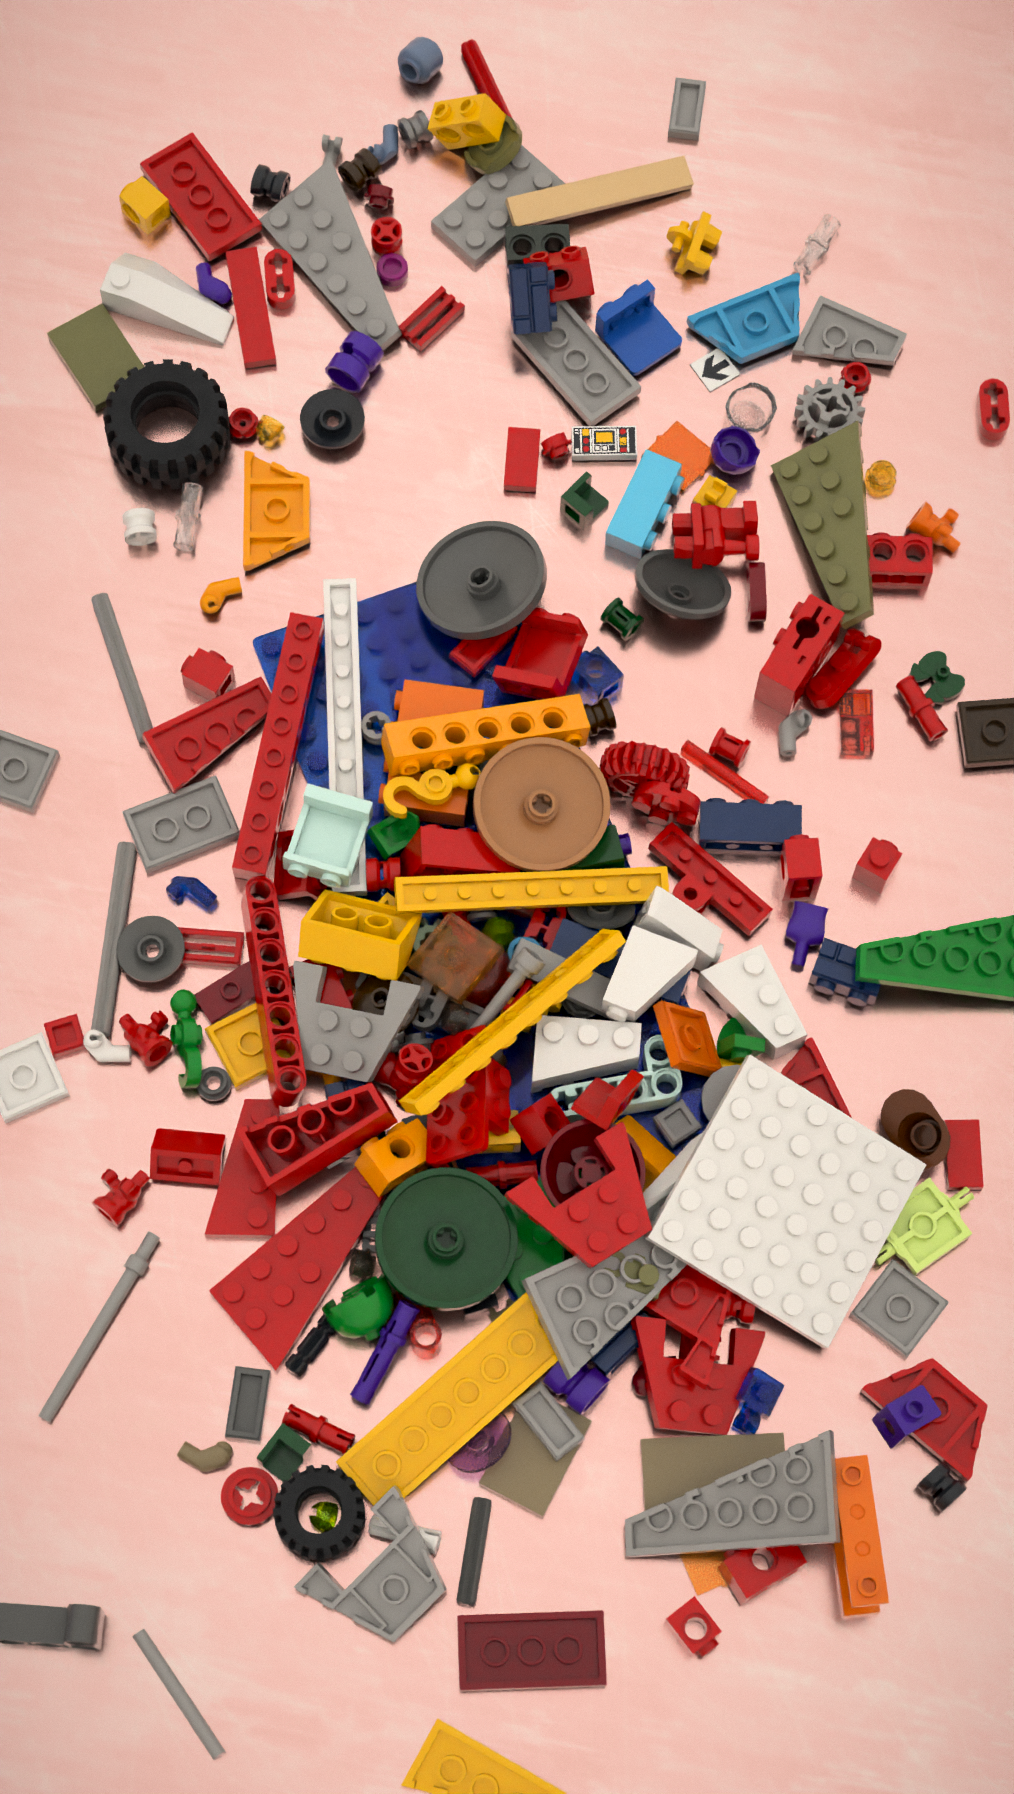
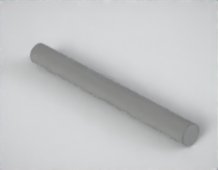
(178, 1694)

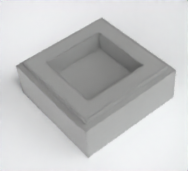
(677, 1123)

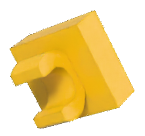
(715, 492)

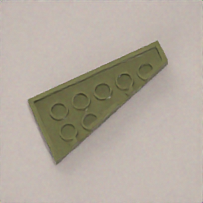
(830, 510)

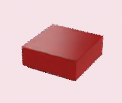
(64, 1035)

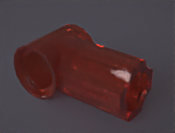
(423, 1323)

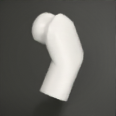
(104, 1050)

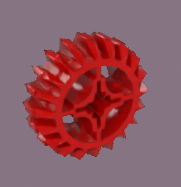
(631, 763)

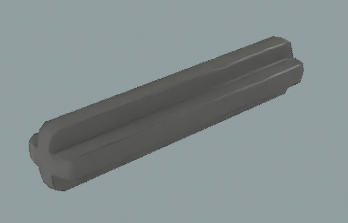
(474, 1551)

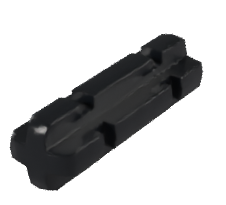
(310, 1347)

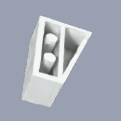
(755, 996)
(582, 1049)

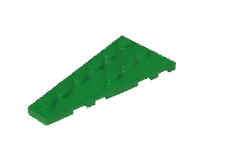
(957, 960)

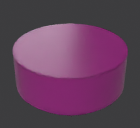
(392, 269)

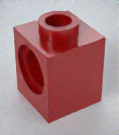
(539, 1123)
(693, 1611)

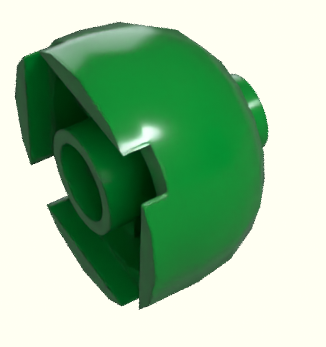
(362, 1309)

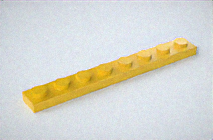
(527, 889)
(503, 1030)

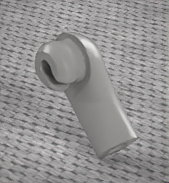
(791, 728)

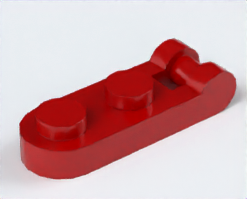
(842, 668)

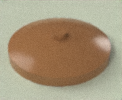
(541, 804)

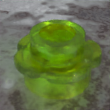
(499, 931)

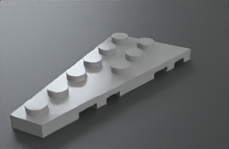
(327, 245)
(589, 1306)
(762, 1505)

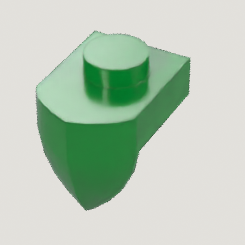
(394, 834)
(736, 1045)

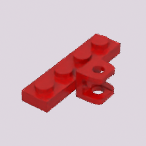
(708, 881)

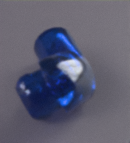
(190, 886)

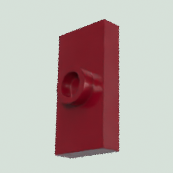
(227, 994)

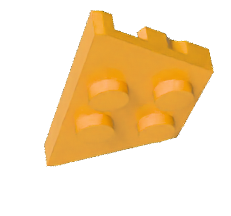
(273, 511)

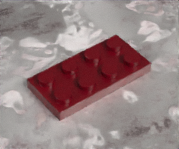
(531, 1650)

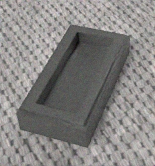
(248, 1404)

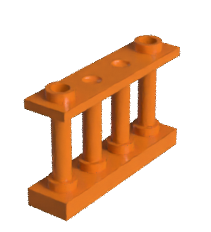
(859, 1552)

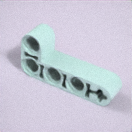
(650, 1097)

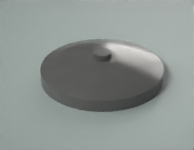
(481, 580)

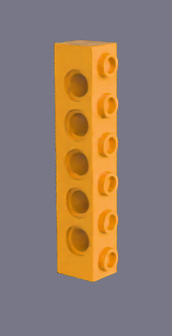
(468, 729)

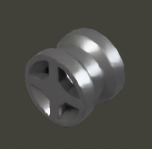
(414, 129)

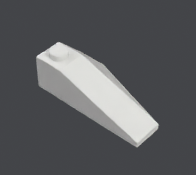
(159, 297)

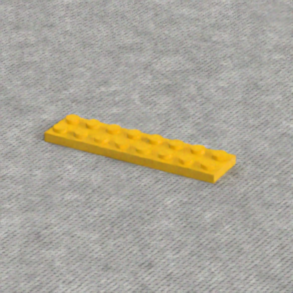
(452, 1404)

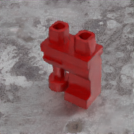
(716, 532)

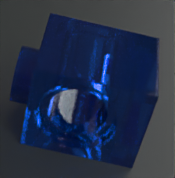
(597, 687)

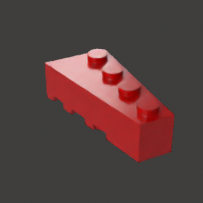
(315, 1136)

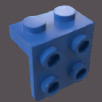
(636, 329)

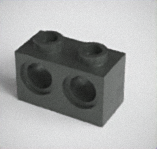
(535, 239)

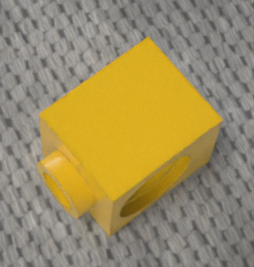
(144, 205)

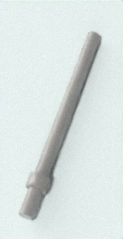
(135, 1267)

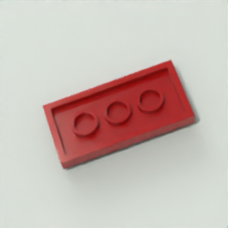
(201, 196)

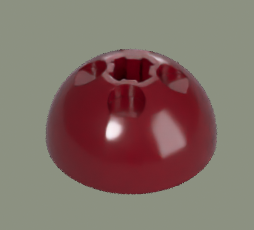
(573, 1150)

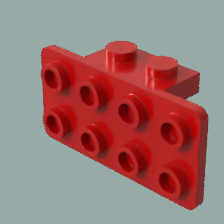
(466, 1116)

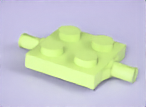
(927, 1227)

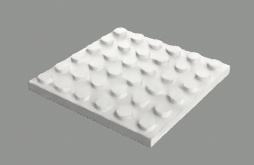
(786, 1201)

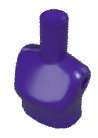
(805, 929)

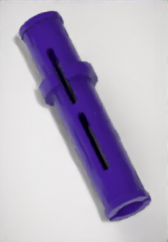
(388, 1345)

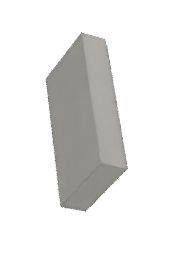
(687, 108)
(548, 1421)

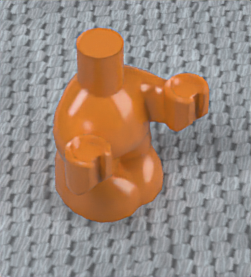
(930, 525)

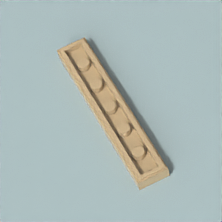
(600, 192)

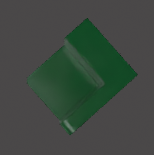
(582, 502)
(284, 1453)

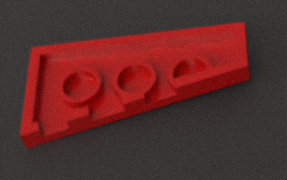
(205, 732)
(243, 1201)

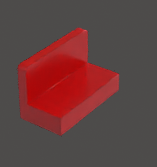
(605, 1103)
(187, 1156)

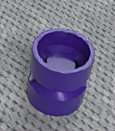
(352, 364)
(581, 1389)

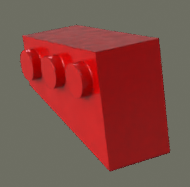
(449, 852)

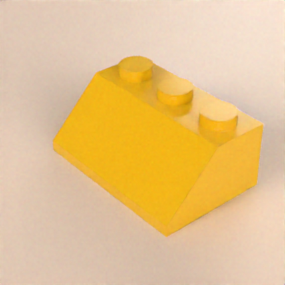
(358, 935)

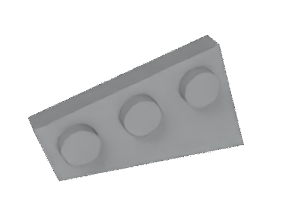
(848, 335)

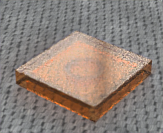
(455, 957)

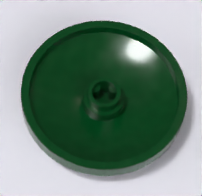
(446, 1239)

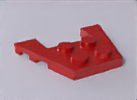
(601, 1215)
(697, 1310)
(681, 1403)

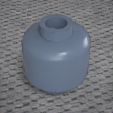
(420, 60)

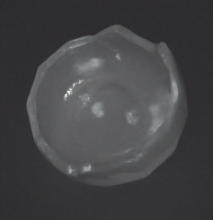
(751, 407)

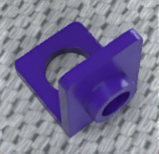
(906, 1415)

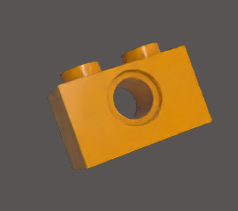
(382, 1168)

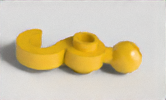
(433, 788)

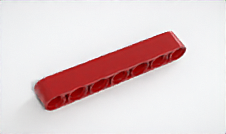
(268, 1004)

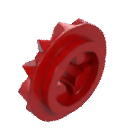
(246, 1479)

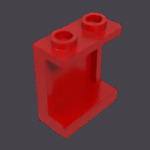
(543, 656)

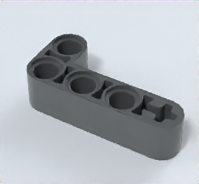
(52, 1626)

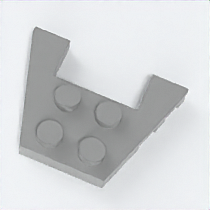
(345, 1039)
(394, 1586)

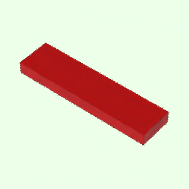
(250, 307)

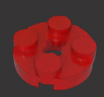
(666, 805)

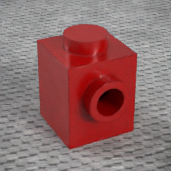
(207, 674)
(877, 864)

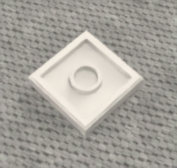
(28, 1078)

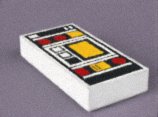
(604, 443)

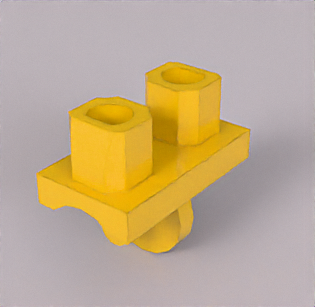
(690, 241)

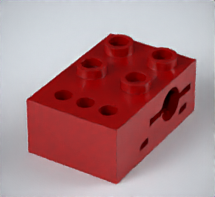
(798, 653)

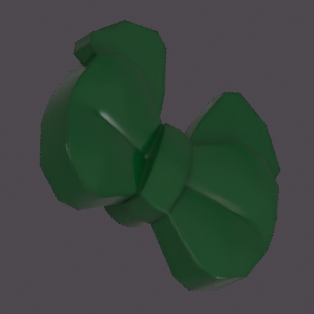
(946, 684)

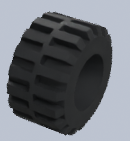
(312, 1482)

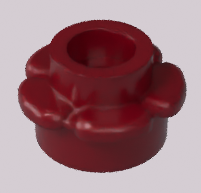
(379, 196)

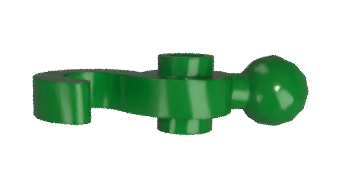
(186, 1037)

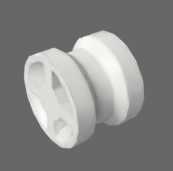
(139, 526)

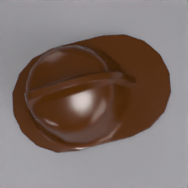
(916, 1126)

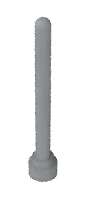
(527, 964)

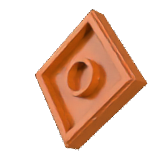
(687, 1038)

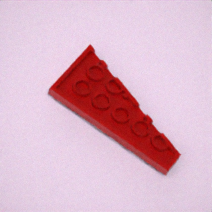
(291, 1272)

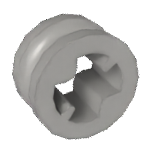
(369, 735)

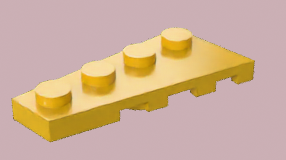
(462, 1765)

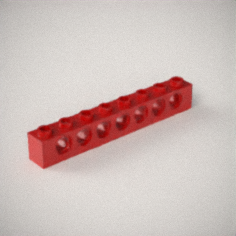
(278, 746)

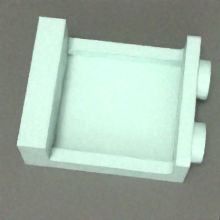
(328, 836)

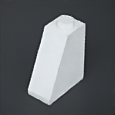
(679, 922)
(645, 973)

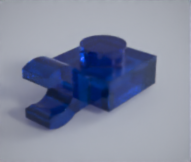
(758, 1397)

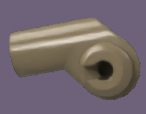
(207, 1459)

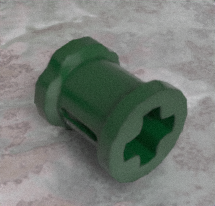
(622, 619)

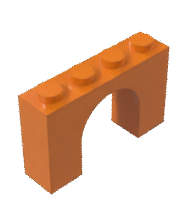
(423, 701)

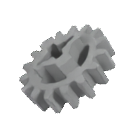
(823, 399)

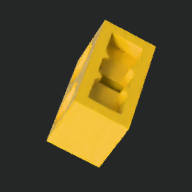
(466, 121)

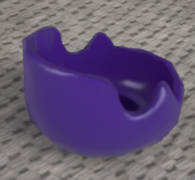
(734, 450)

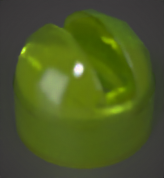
(325, 1516)

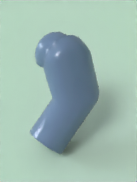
(388, 147)

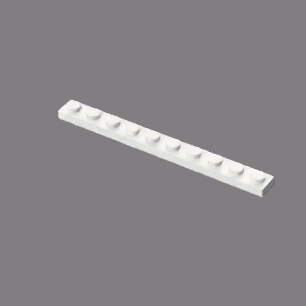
(344, 703)

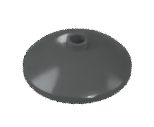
(679, 589)

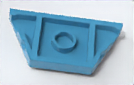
(753, 321)

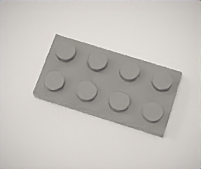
(478, 217)
(580, 366)

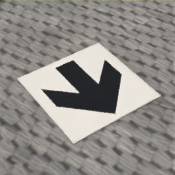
(715, 369)

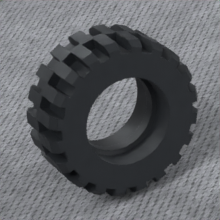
(161, 387)

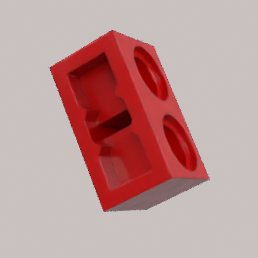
(898, 568)

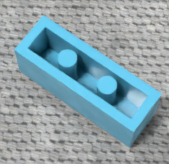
(644, 504)

